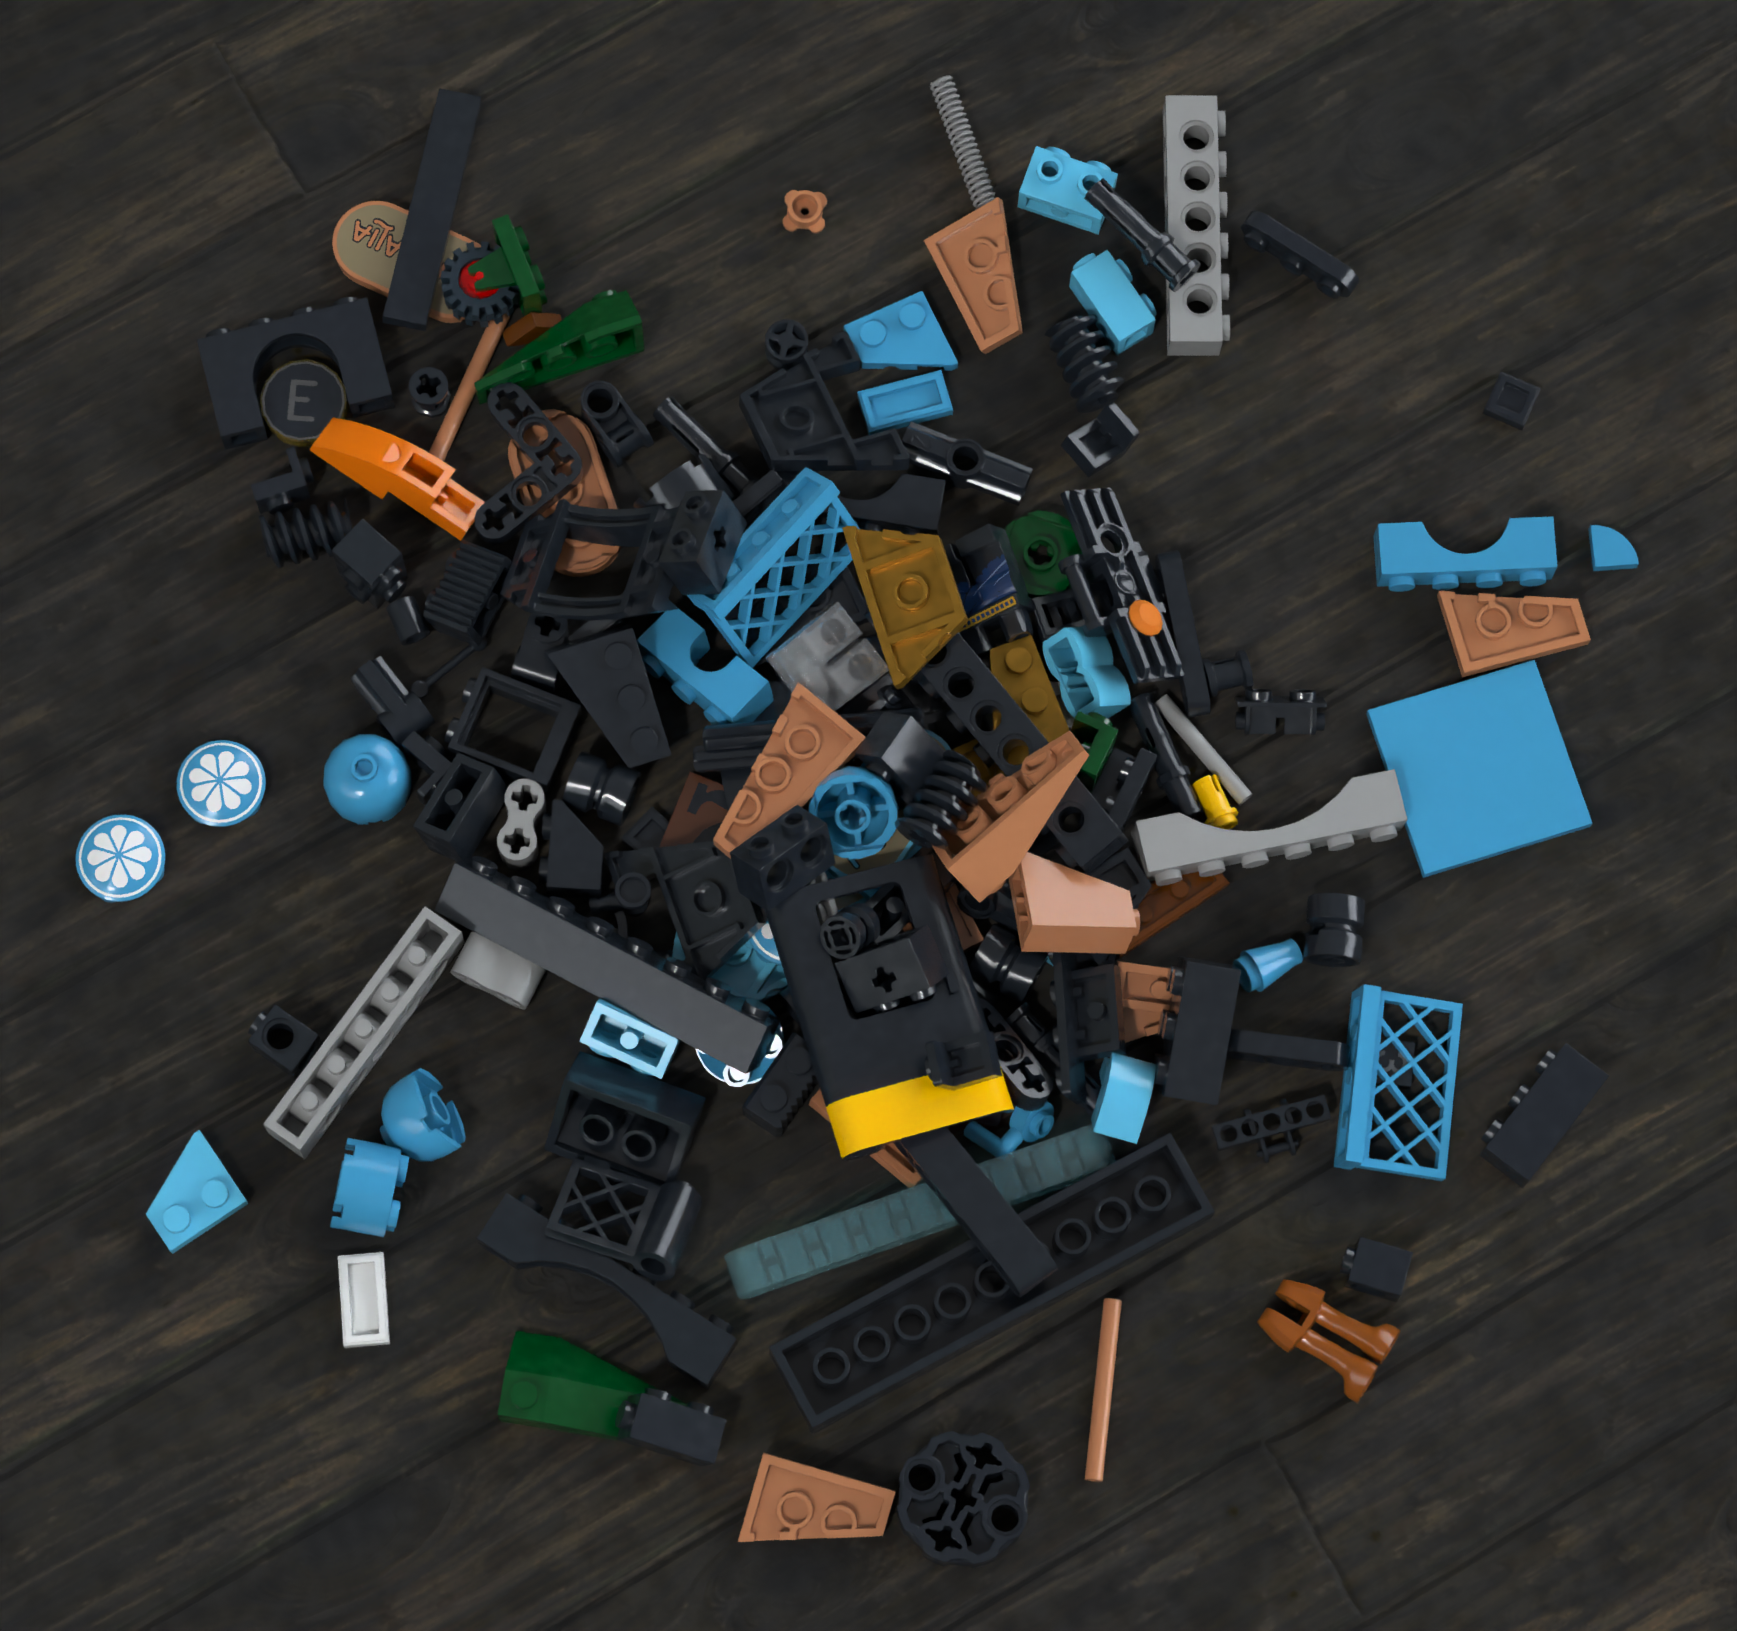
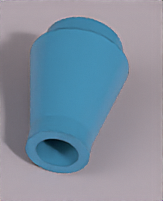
(1266, 964)

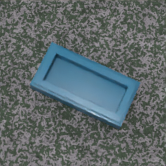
(904, 402)

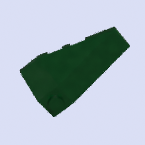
(585, 339)
(564, 1387)

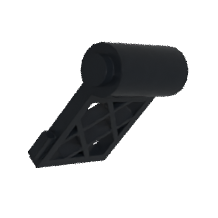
(661, 1223)

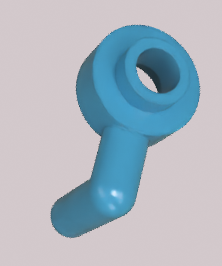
(1023, 1126)

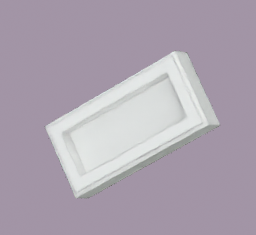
(363, 1300)

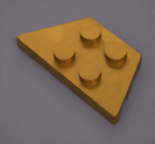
(907, 595)

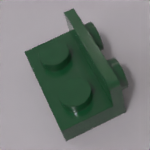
(1098, 739)

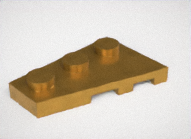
(1025, 679)

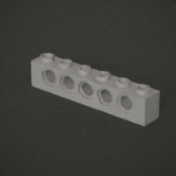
(1185, 119)
(364, 1032)

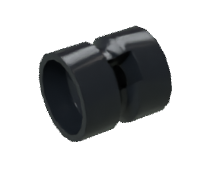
(601, 788)
(1334, 928)
(1003, 961)

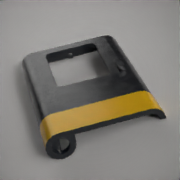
(876, 1064)

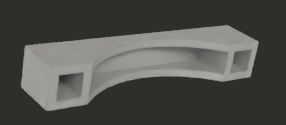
(1180, 845)

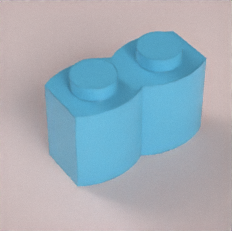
(1086, 673)

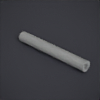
(1203, 749)

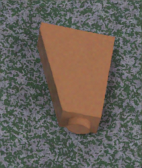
(1070, 910)

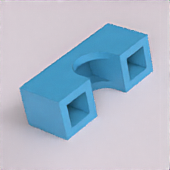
(728, 696)

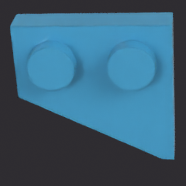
(901, 337)

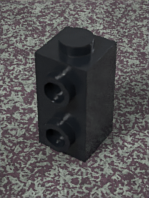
(670, 1429)

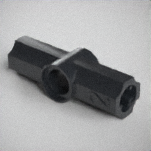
(992, 472)

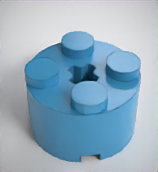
(368, 1188)

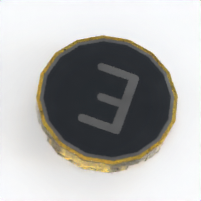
(302, 400)

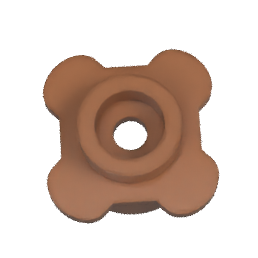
(803, 199)

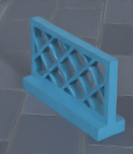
(764, 548)
(1360, 1083)

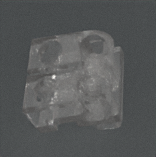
(806, 656)

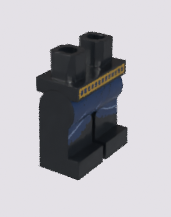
(989, 588)

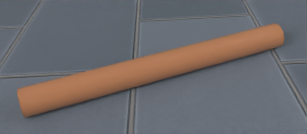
(467, 388)
(1103, 1390)

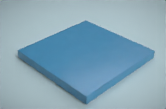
(1479, 768)

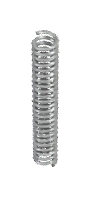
(965, 141)

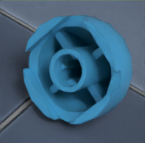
(367, 779)
(857, 811)
(419, 1119)

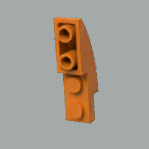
(396, 466)

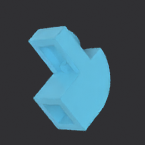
(1123, 1097)

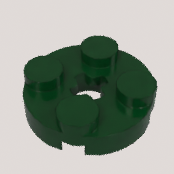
(1046, 530)

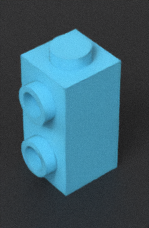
(1107, 293)

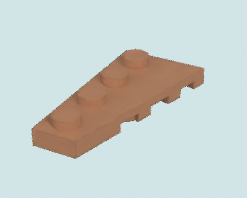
(800, 753)

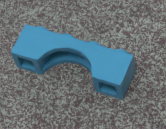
(1411, 557)

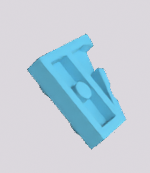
(194, 1196)

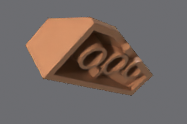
(1010, 817)

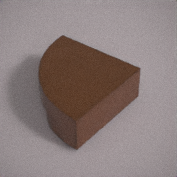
(530, 328)

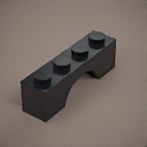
(907, 507)

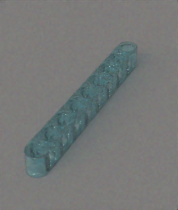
(909, 1214)

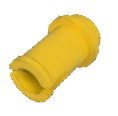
(1215, 803)

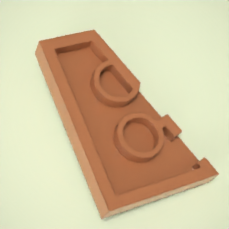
(812, 1503)

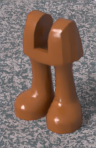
(1355, 1370)

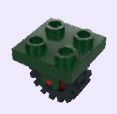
(488, 281)

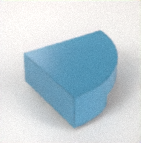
(1610, 549)

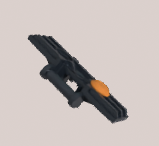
(1137, 595)

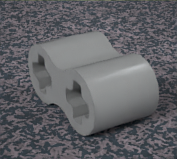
(521, 824)
(497, 971)

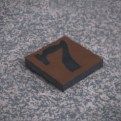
(697, 812)

